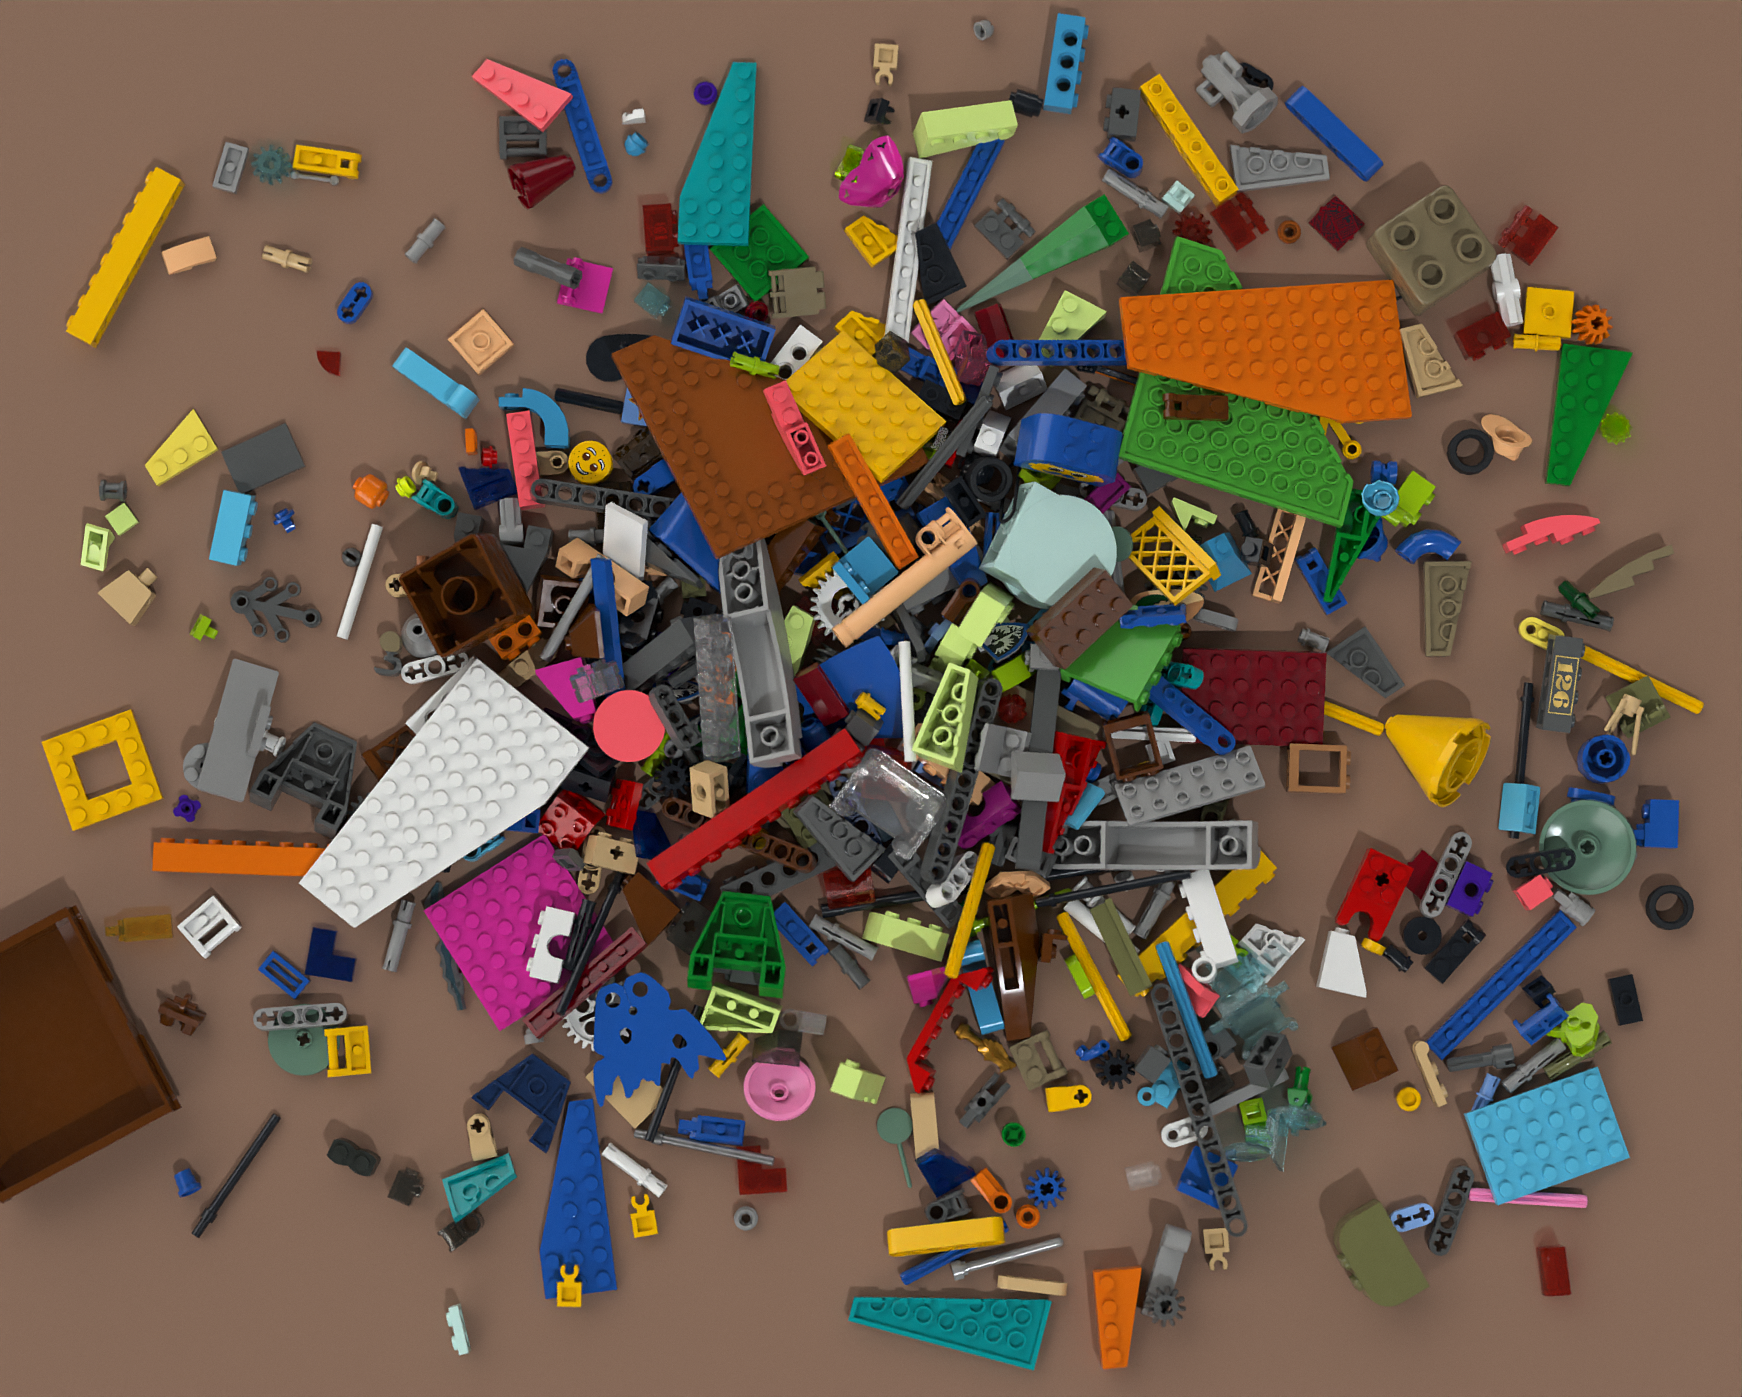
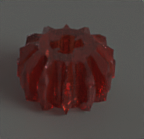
(1192, 222)

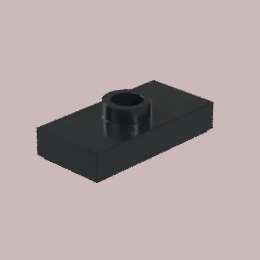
(1625, 999)

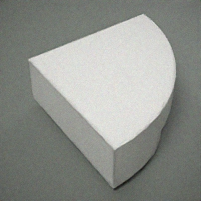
(637, 116)

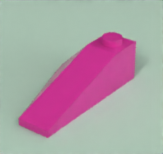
(927, 985)

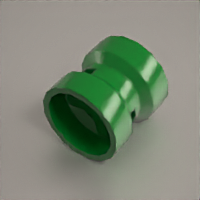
(1013, 1134)

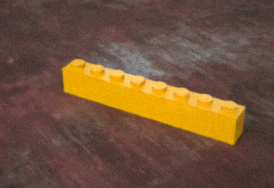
(125, 257)
(1180, 935)

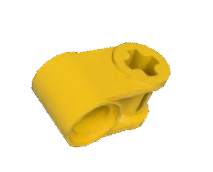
(1062, 1097)

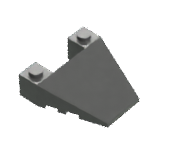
(524, 561)
(315, 771)

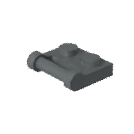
(519, 129)

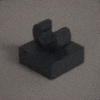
(877, 111)
(1538, 989)

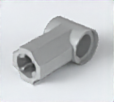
(511, 528)

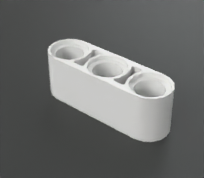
(959, 876)

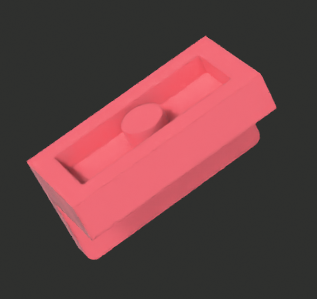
(1200, 994)

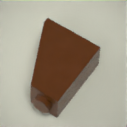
(649, 906)

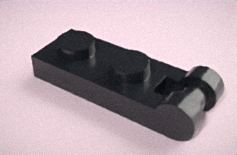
(1454, 952)

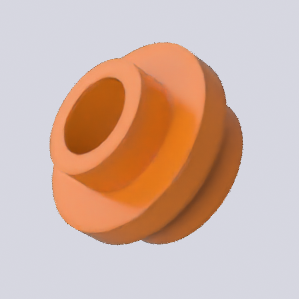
(1035, 1216)

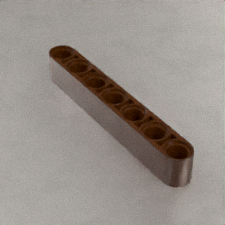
(748, 843)

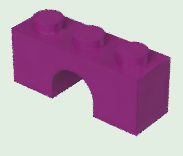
(997, 811)

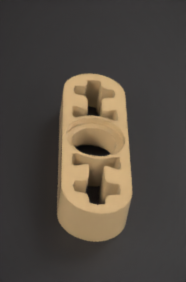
(584, 876)
(1032, 1285)

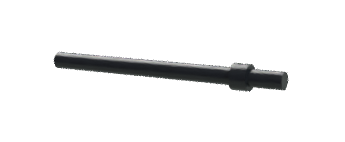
(668, 1087)
(209, 1214)

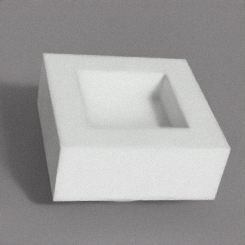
(1165, 752)

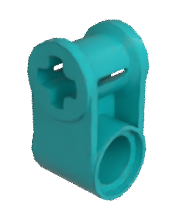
(433, 497)

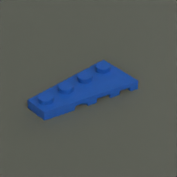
(969, 563)

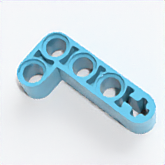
(436, 383)

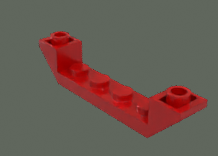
(921, 1073)

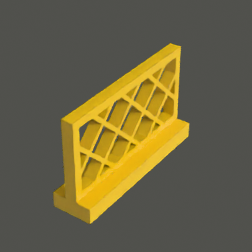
(1186, 546)

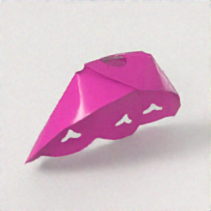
(874, 176)

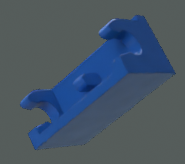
(693, 887)
(1542, 1021)

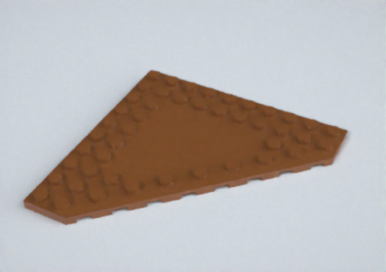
(726, 445)

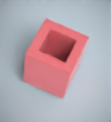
(1534, 891)

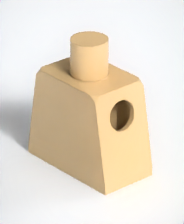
(130, 595)

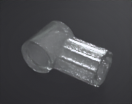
(805, 1022)

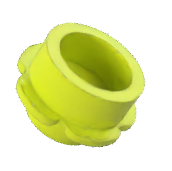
(405, 487)

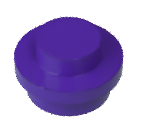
(705, 93)

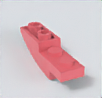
(793, 429)
(1558, 528)

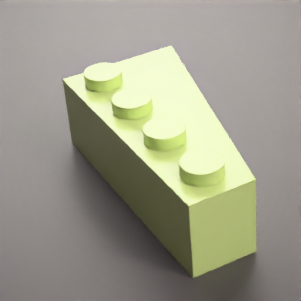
(948, 720)

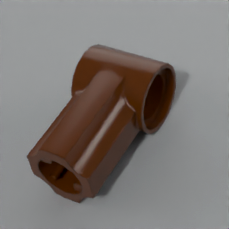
(960, 602)

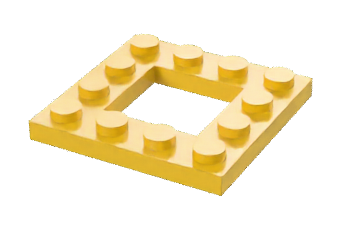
(61, 753)

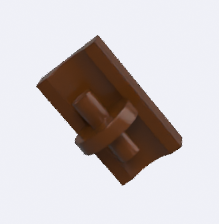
(182, 1010)

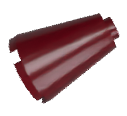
(540, 178)

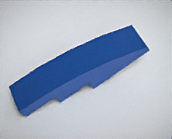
(925, 367)

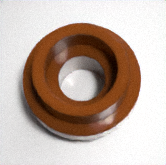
(1289, 224)

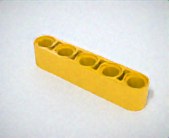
(945, 1236)

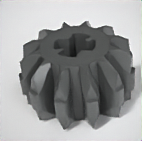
(1157, 1308)

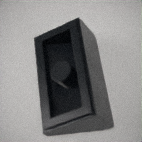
(963, 501)

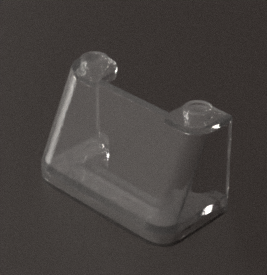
(892, 801)

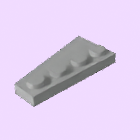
(1270, 169)

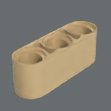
(924, 1122)

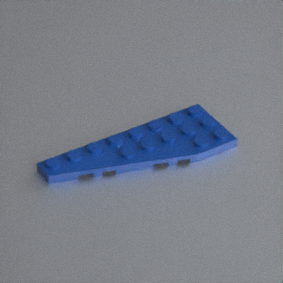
(577, 1210)

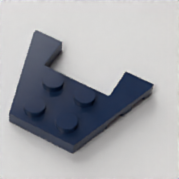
(535, 1087)

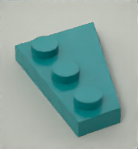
(476, 1185)

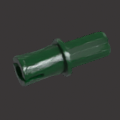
(1578, 600)

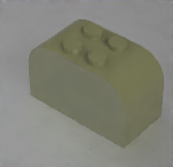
(1377, 1256)

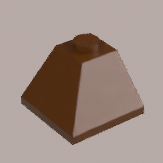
(585, 634)

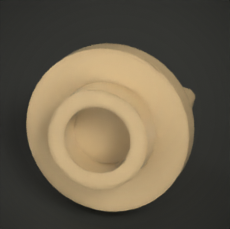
(423, 471)

